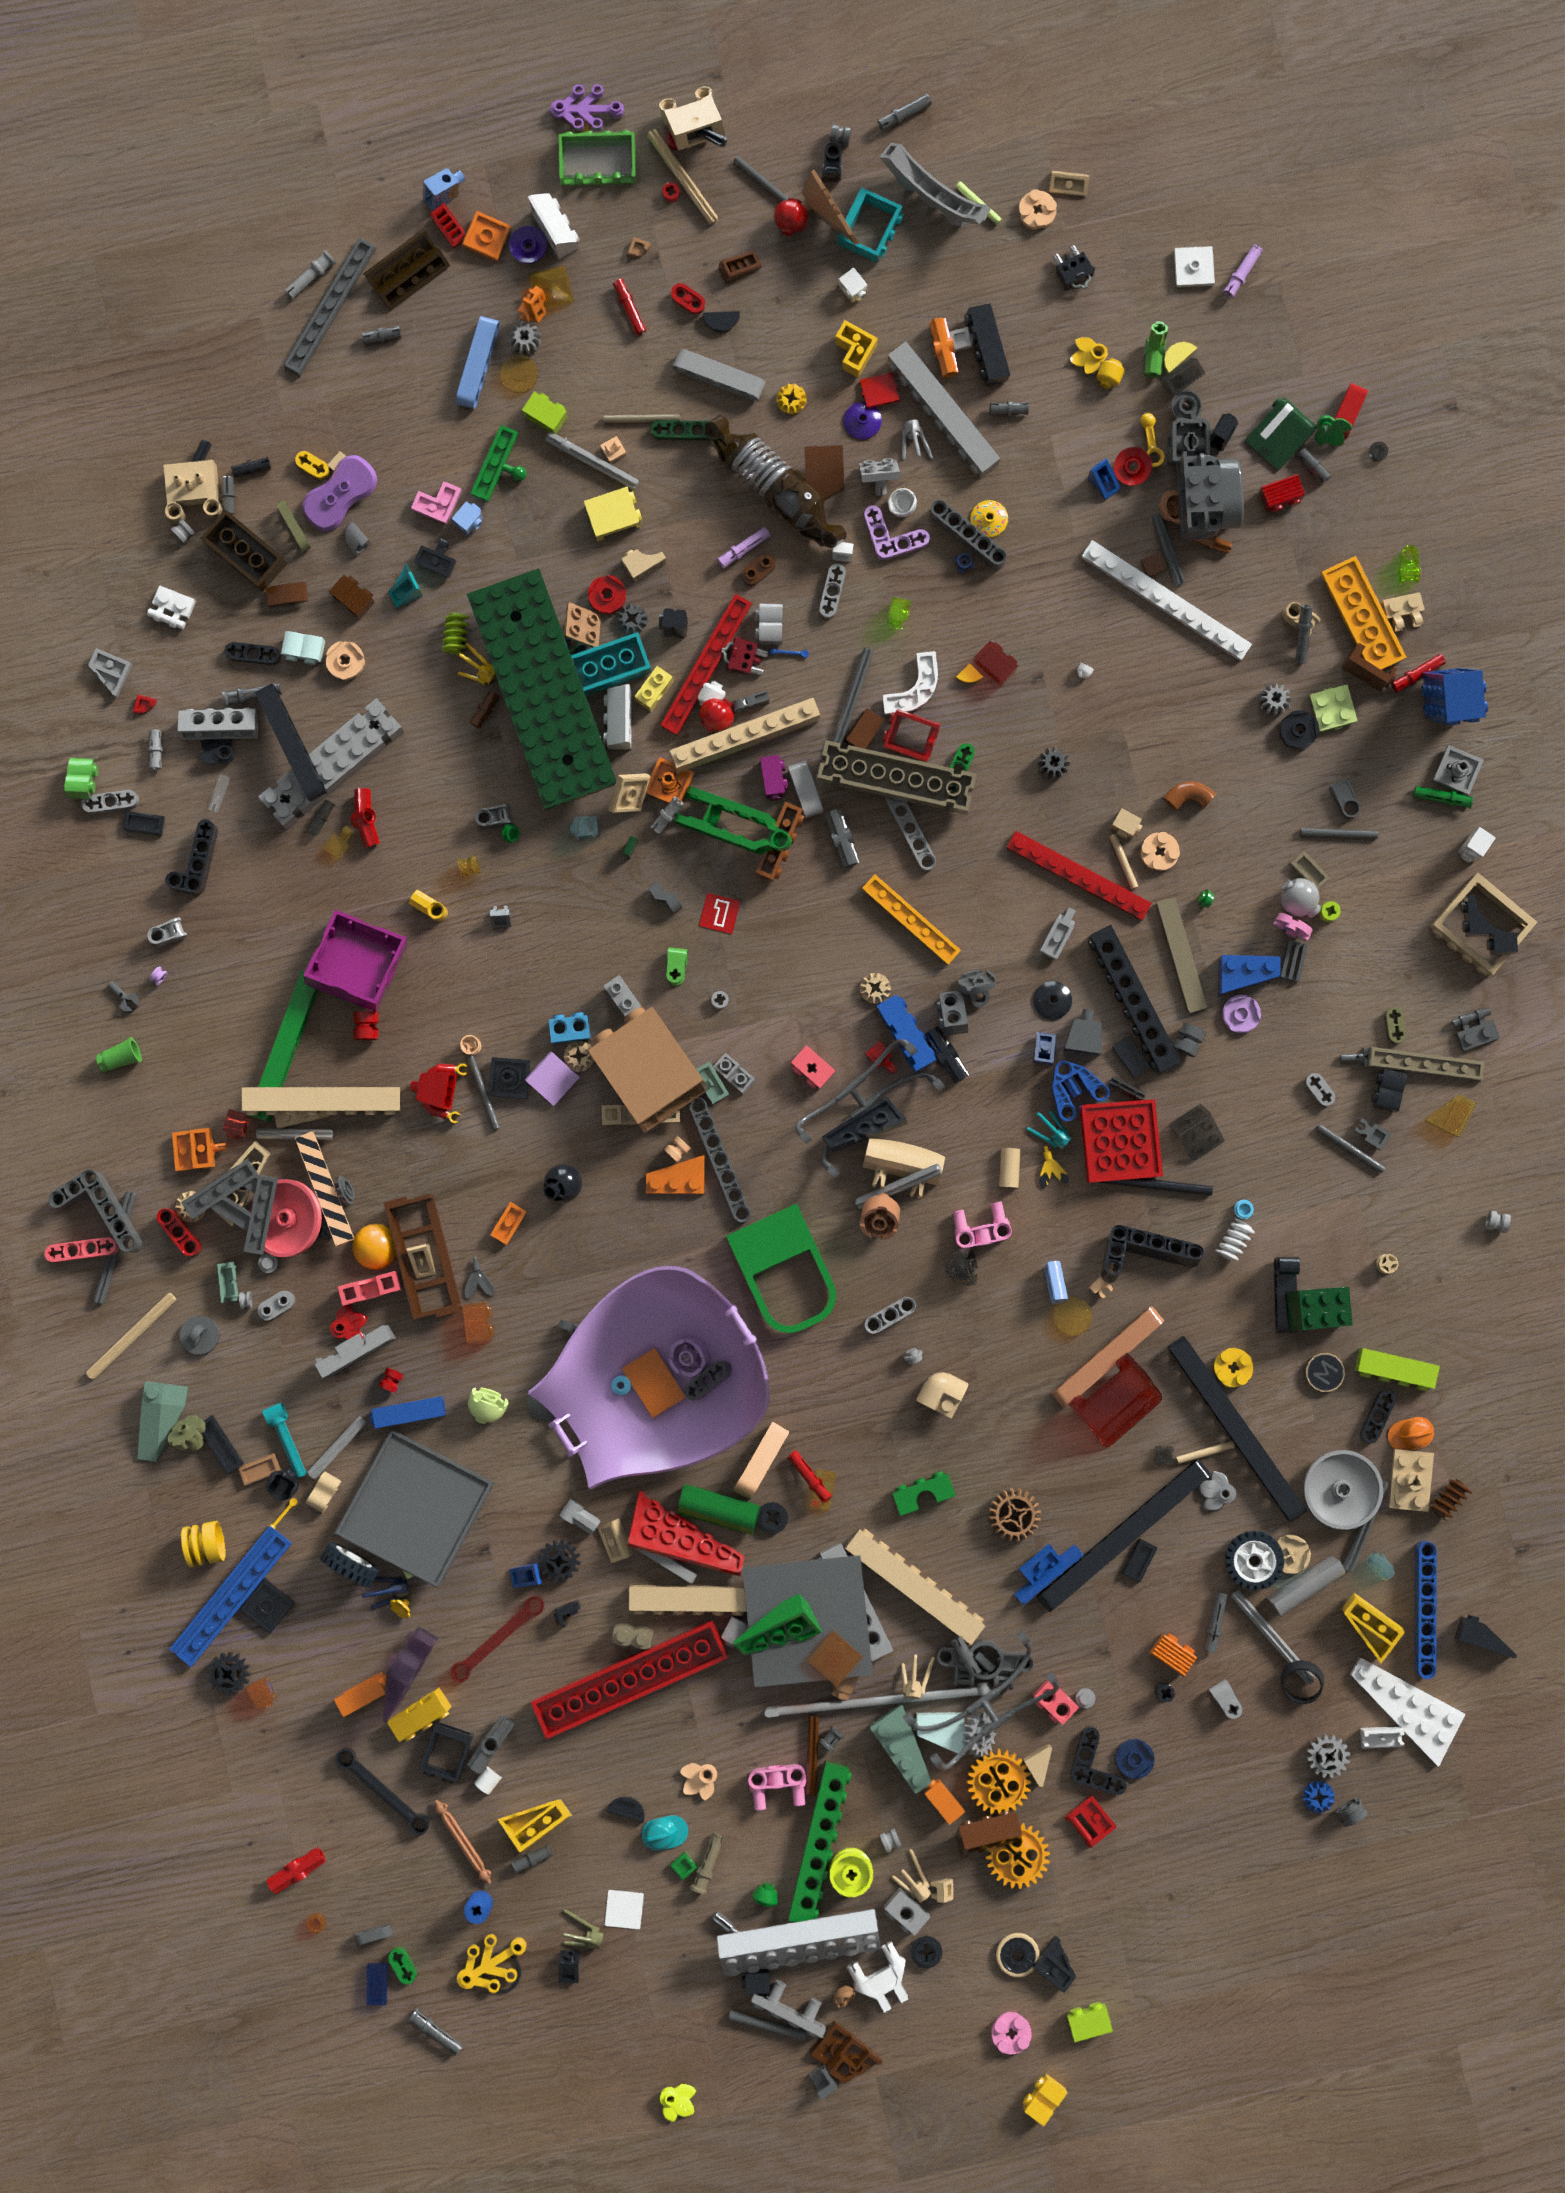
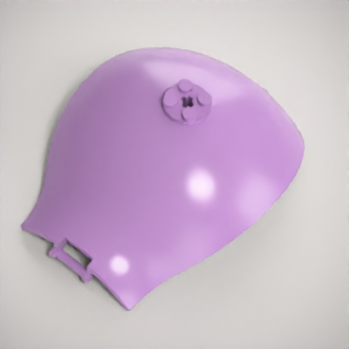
(691, 1331)

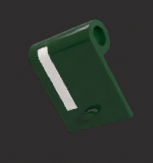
(1281, 433)

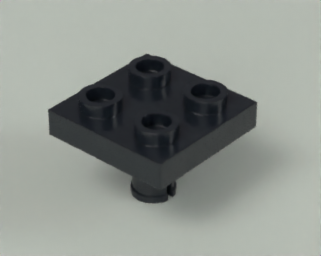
(509, 1077)

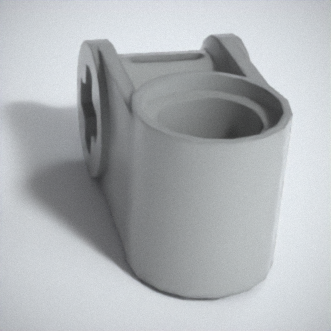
(168, 932)
(1224, 1697)

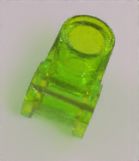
(1409, 569)

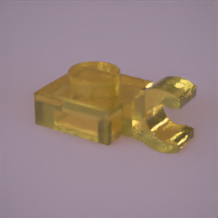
(337, 845)

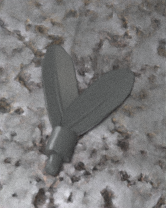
(476, 1277)

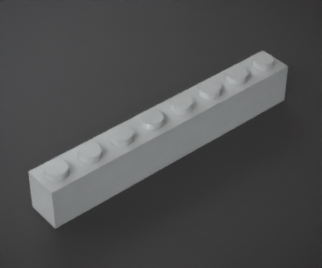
(943, 410)

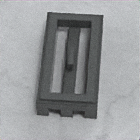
(1301, 961)

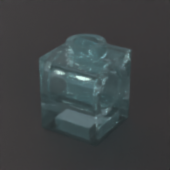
(584, 827)

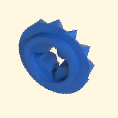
(1311, 1792)

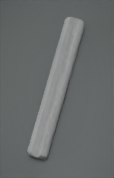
(273, 1133)
(337, 1447)

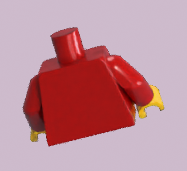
(437, 1089)

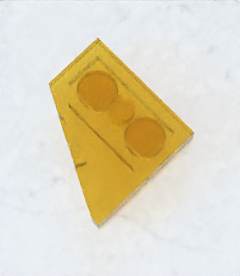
(1453, 1115)

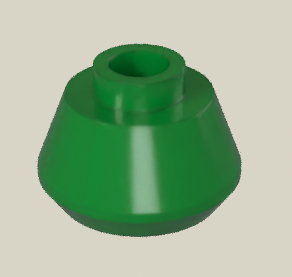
(765, 1895)

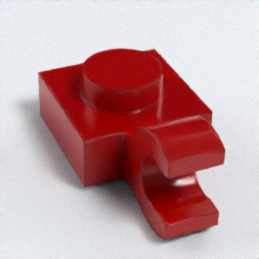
(876, 1051)

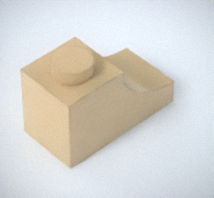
(640, 564)

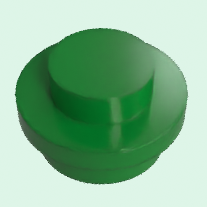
(510, 832)
(1205, 899)

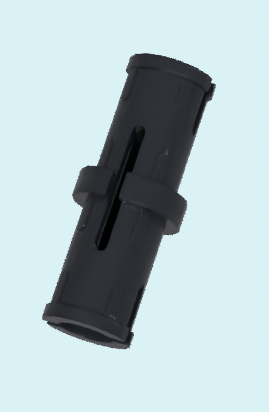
(251, 467)

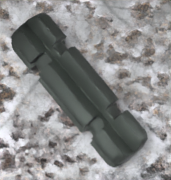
(1126, 1089)

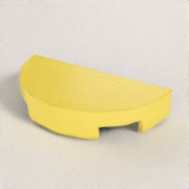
(1177, 354)

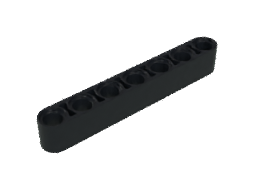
(291, 742)

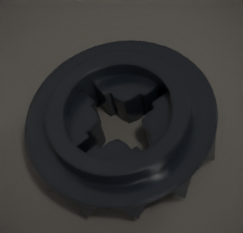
(782, 1518)
(919, 1958)

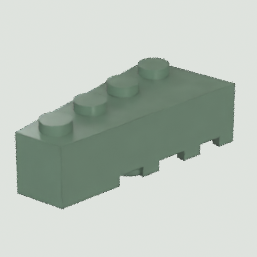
(902, 1747)

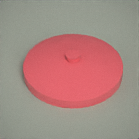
(293, 1219)

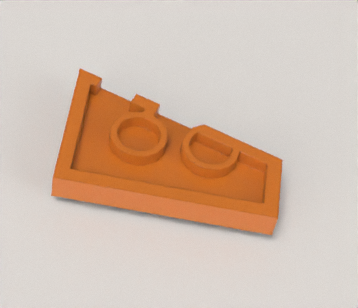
(678, 1179)

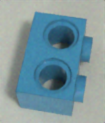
(569, 1034)

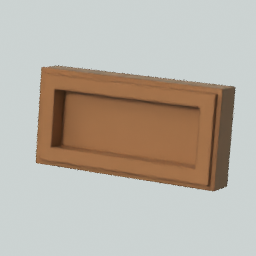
(259, 1469)

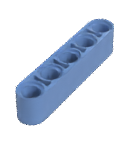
(477, 362)

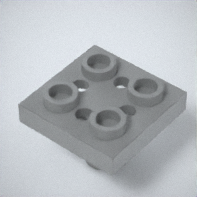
(879, 472)
(1460, 764)

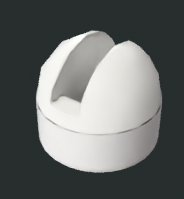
(1084, 671)

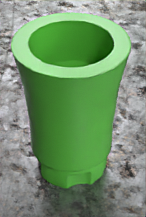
(119, 1055)

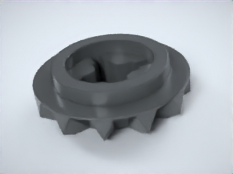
(630, 627)
(344, 1190)

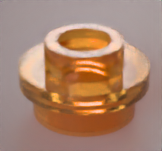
(316, 1929)

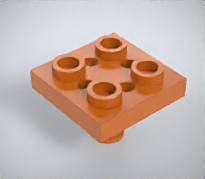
(665, 771)

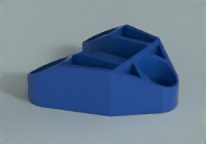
(1086, 1078)

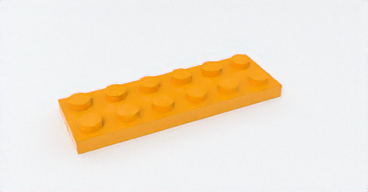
(1363, 613)

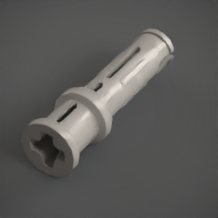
(317, 268)

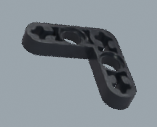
(1086, 1766)

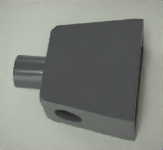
(1085, 1035)

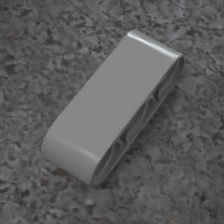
(805, 789)
(899, 1314)

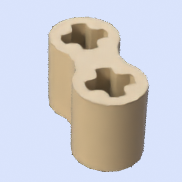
(323, 1492)

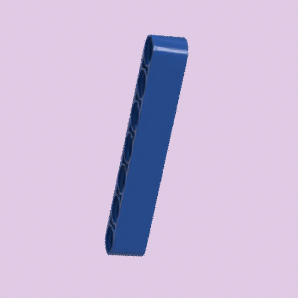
(1431, 1617)

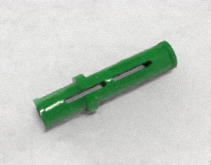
(1443, 797)

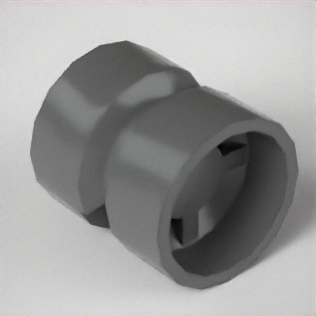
(1189, 1039)

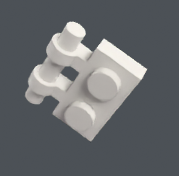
(174, 602)

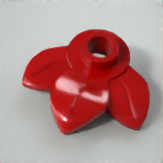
(350, 1321)

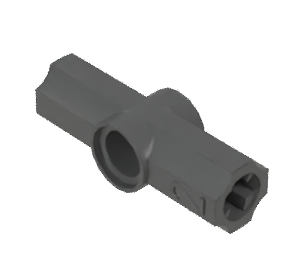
(842, 838)
(483, 1754)

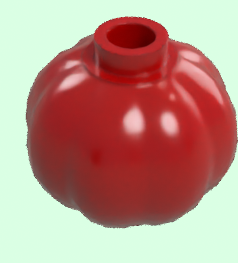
(791, 216)
(716, 714)

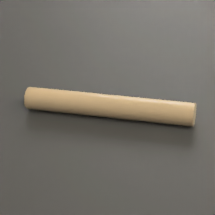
(1123, 861)
(1205, 1452)

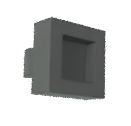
(500, 918)

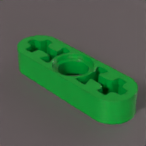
(959, 754)

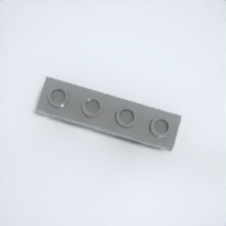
(796, 2019)

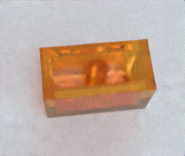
(478, 1322)

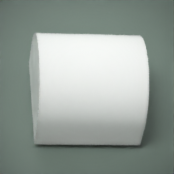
(843, 552)
(487, 1780)

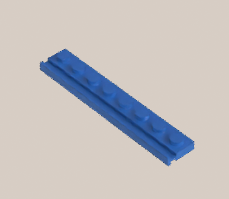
(230, 1596)

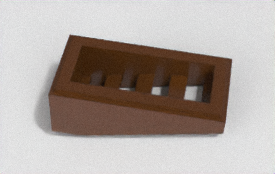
(728, 264)

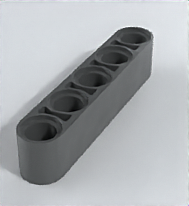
(963, 526)

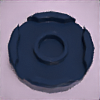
(1134, 1758)

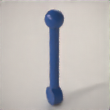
(804, 653)

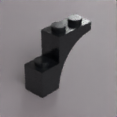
(1476, 925)

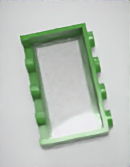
(597, 158)

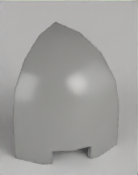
(356, 539)

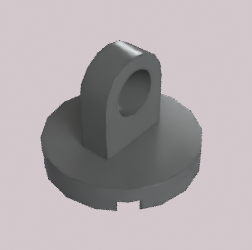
(975, 983)
(199, 1335)

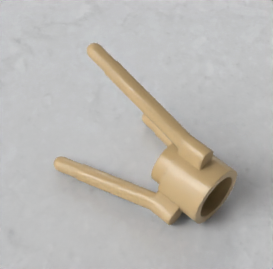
(912, 1688)
(919, 1890)

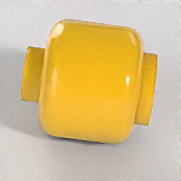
(1110, 373)

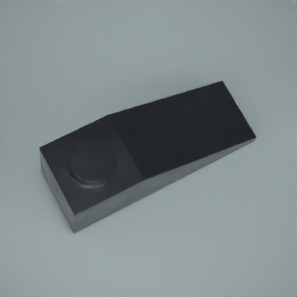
(1479, 1635)

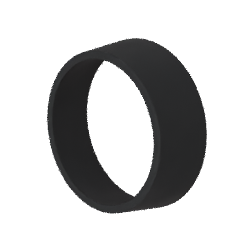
(1302, 1665)

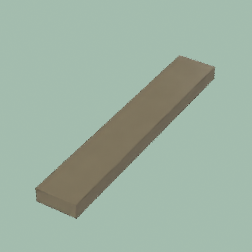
(1181, 955)
(1425, 1064)

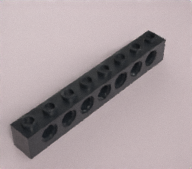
(1108, 936)

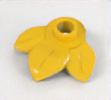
(1085, 355)

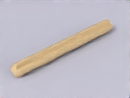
(682, 176)
(131, 1336)

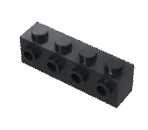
(987, 344)

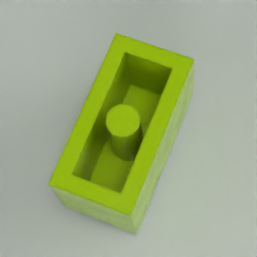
(544, 412)
(1089, 2021)

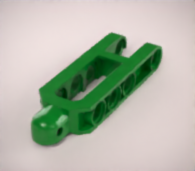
(776, 839)

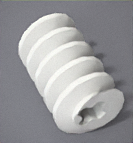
(1235, 1240)

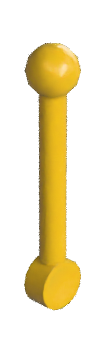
(293, 1502)

